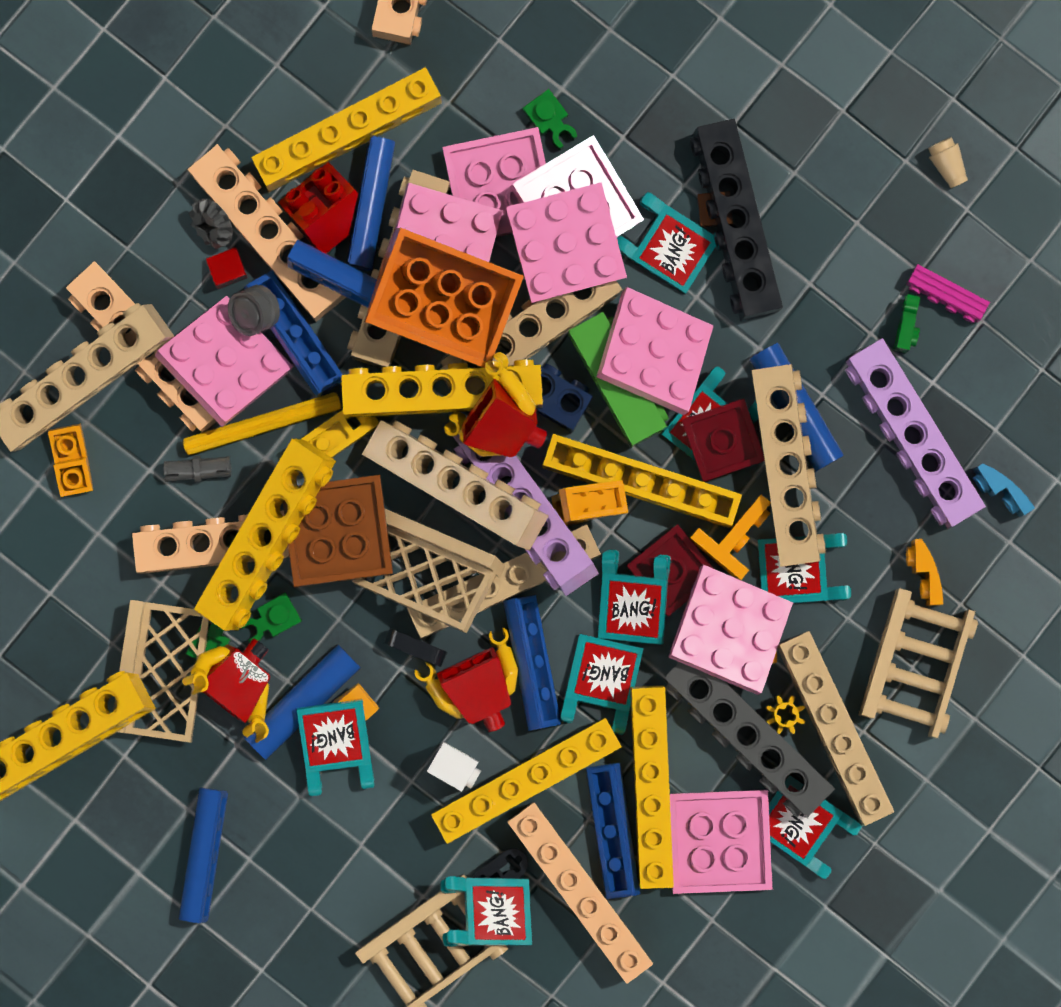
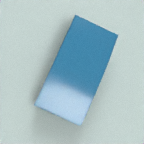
(993, 482)

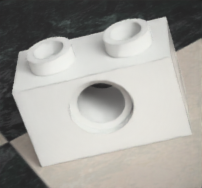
(454, 767)

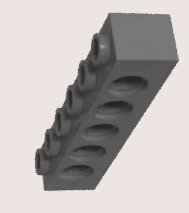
(814, 788)

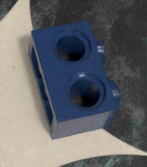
(559, 389)

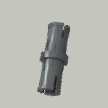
(197, 469)

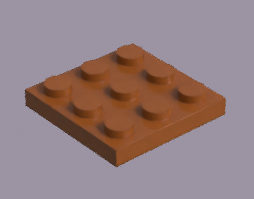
(342, 534)

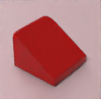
(226, 268)

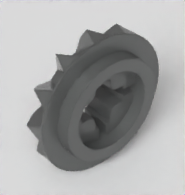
(208, 214)

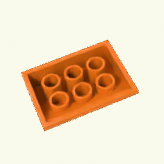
(442, 297)

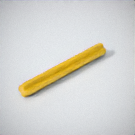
(262, 423)

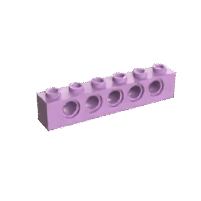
(880, 358)
(576, 566)

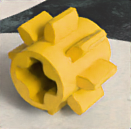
(793, 711)

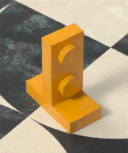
(590, 502)
(734, 539)

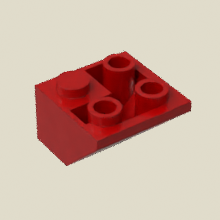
(322, 207)

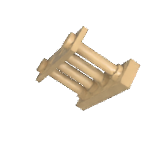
(895, 639)
(404, 933)

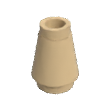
(948, 161)

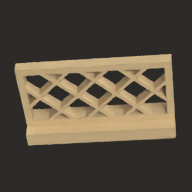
(446, 549)
(134, 658)

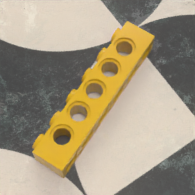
(347, 129)
(358, 404)
(643, 481)
(216, 601)
(132, 704)
(526, 780)
(652, 787)

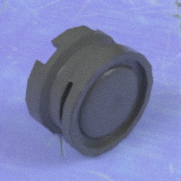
(253, 310)

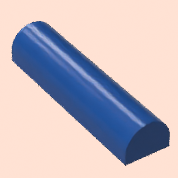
(370, 203)
(331, 273)
(300, 340)
(823, 445)
(532, 662)
(312, 690)
(613, 830)
(203, 855)

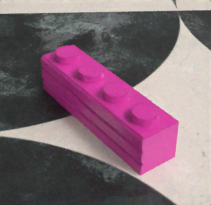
(947, 293)

